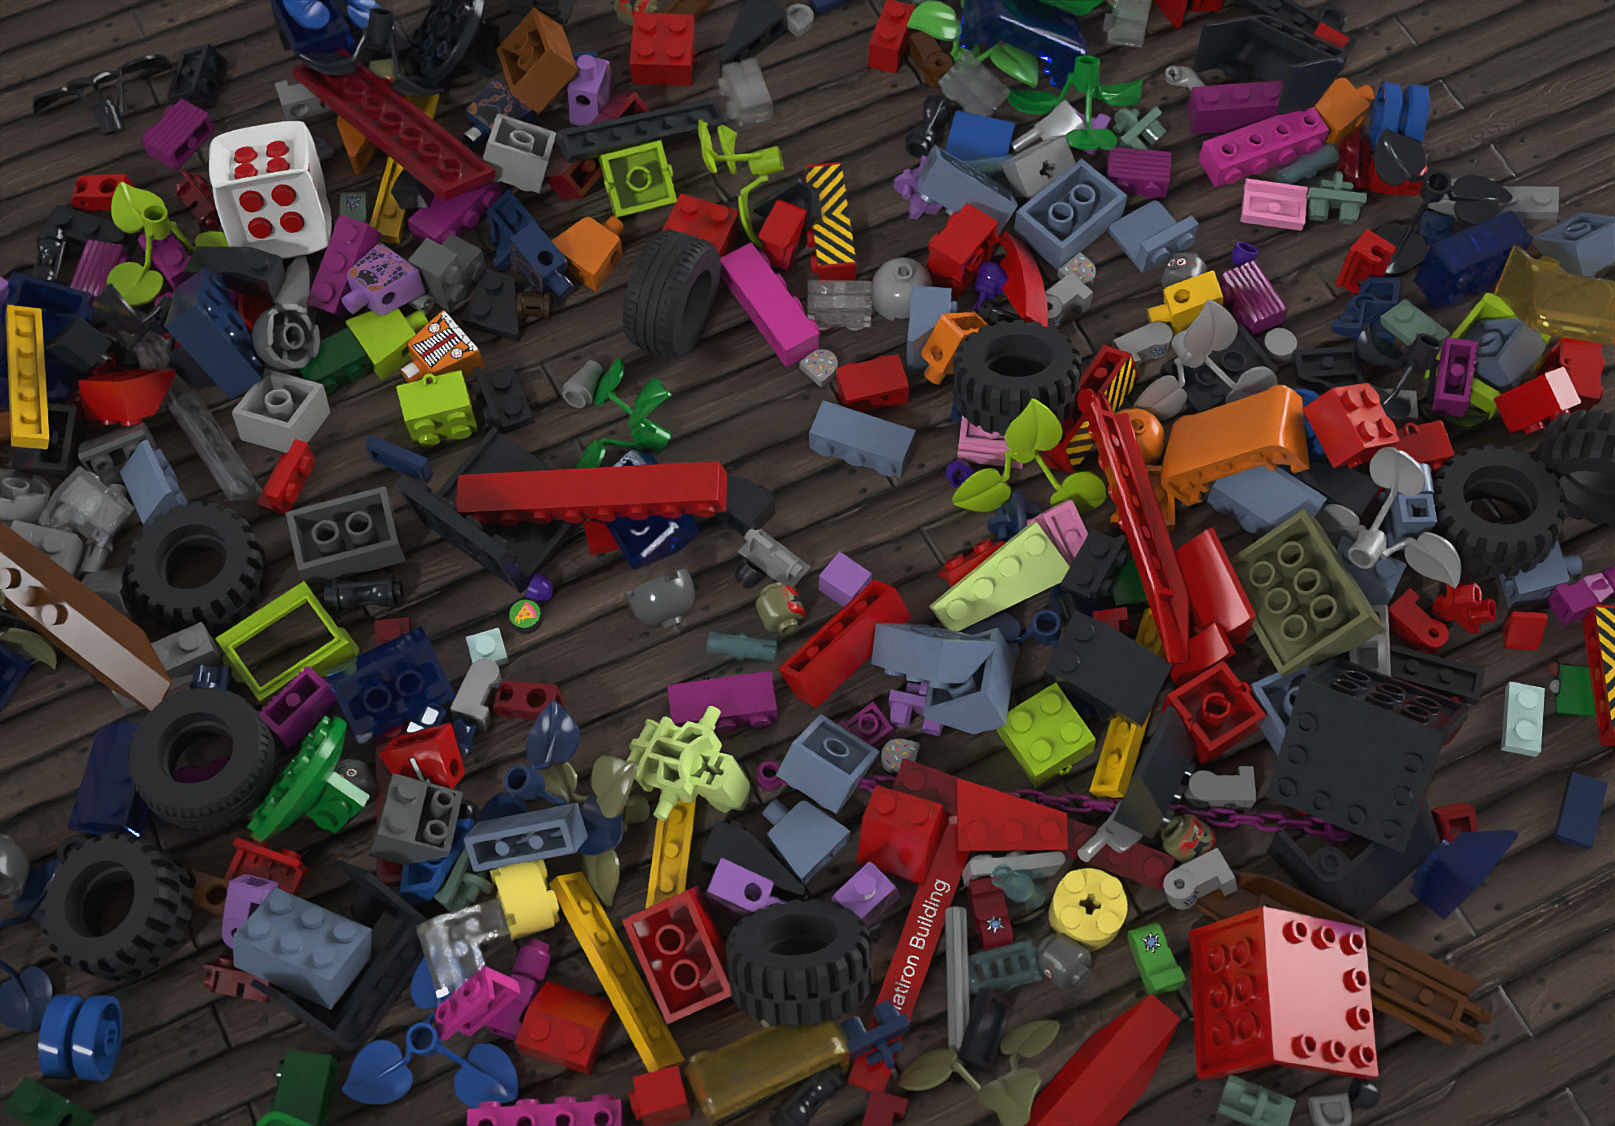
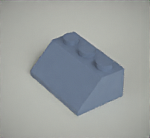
(956, 183)
(1263, 498)
(929, 653)
(982, 699)

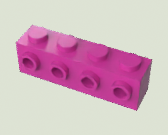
(1262, 146)
(770, 304)
(565, 1111)

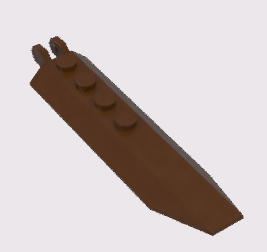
(80, 622)
(1401, 978)

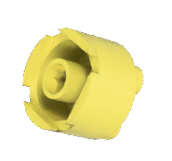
(1103, 896)
(525, 898)

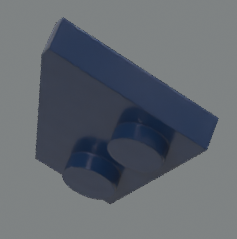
(506, 219)

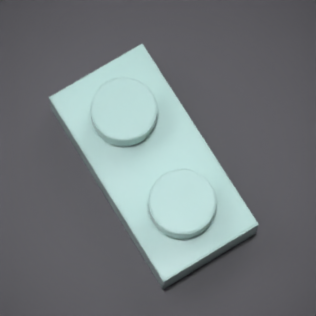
(1523, 719)

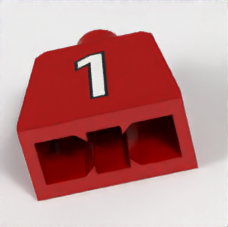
(426, 756)

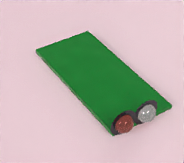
(1572, 689)

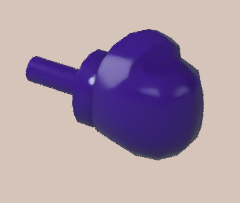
(989, 283)

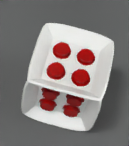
(270, 189)

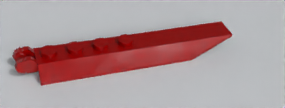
(1141, 521)
(1108, 1070)

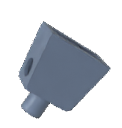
(1542, 580)
(804, 838)

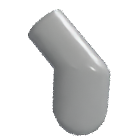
(1182, 77)

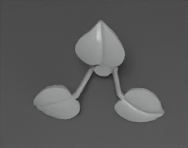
(1210, 331)
(1427, 555)

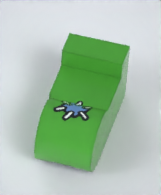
(1155, 960)

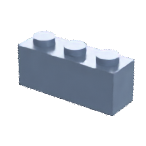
(861, 439)
(525, 837)

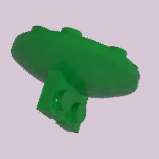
(310, 786)

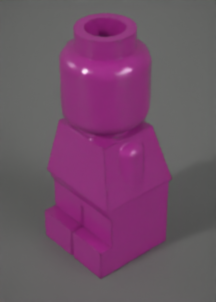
(1574, 601)
(528, 969)

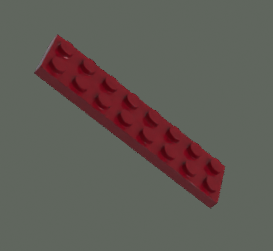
(399, 129)

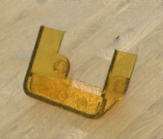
(1556, 300)
(762, 1066)

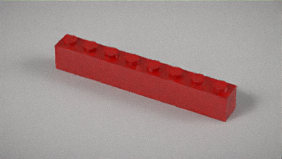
(593, 493)

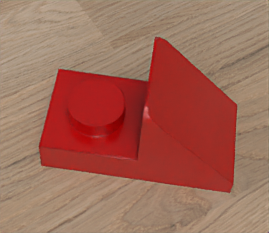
(782, 233)

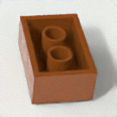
(537, 60)

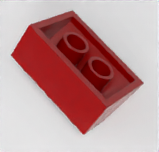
(1214, 588)
(680, 953)

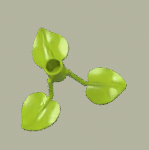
(760, 162)
(139, 209)
(1026, 435)

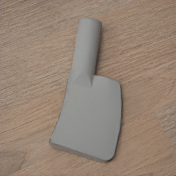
(1057, 123)
(1112, 833)

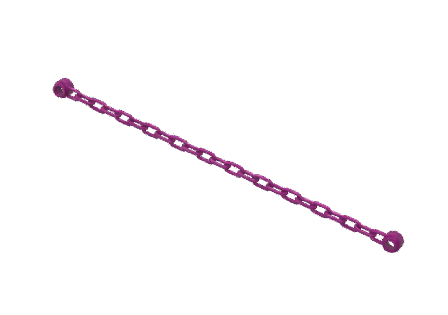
(1327, 830)

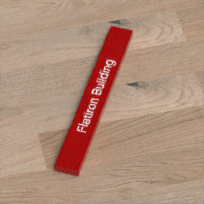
(915, 949)

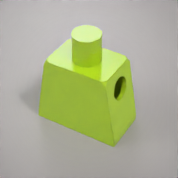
(386, 338)

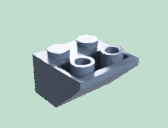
(151, 483)

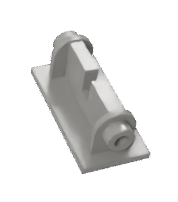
(773, 558)

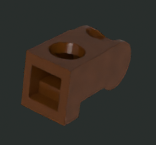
(929, 57)
(208, 892)

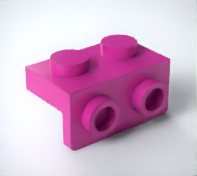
(475, 1003)

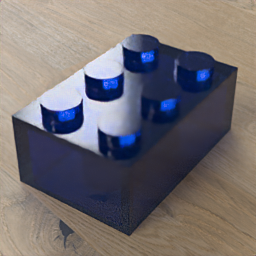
(1470, 259)

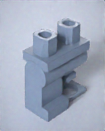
(1409, 514)

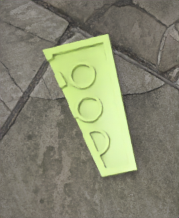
(1008, 576)

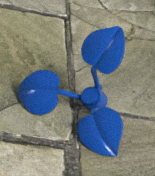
(314, 15)
(381, 1072)

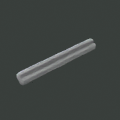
(957, 975)

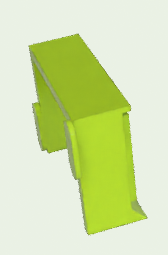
(1488, 308)
(330, 655)

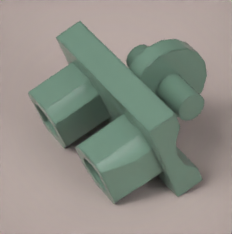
(1147, 126)
(1338, 195)
(462, 884)
(1254, 1104)

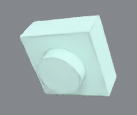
(488, 646)

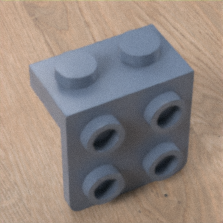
(1152, 235)

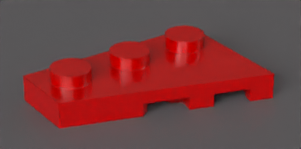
(1005, 822)

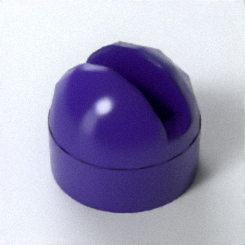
(1243, 253)
(964, 468)
(539, 589)

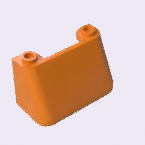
(1234, 439)

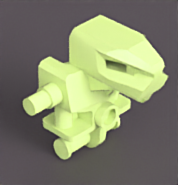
(687, 764)

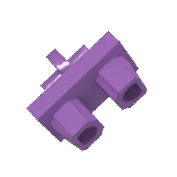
(906, 185)
(905, 704)

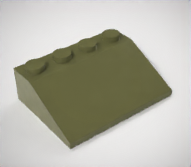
(1303, 596)

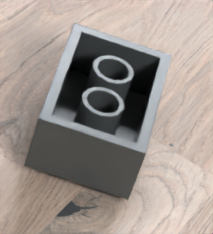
(345, 536)

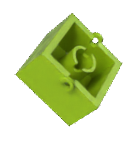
(638, 179)
(437, 409)
(1046, 735)

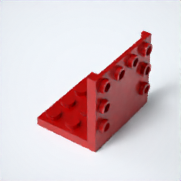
(1281, 994)

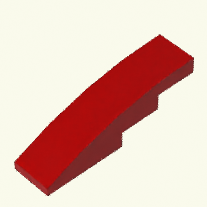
(1025, 283)

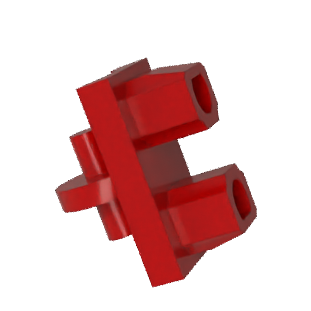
(1465, 607)

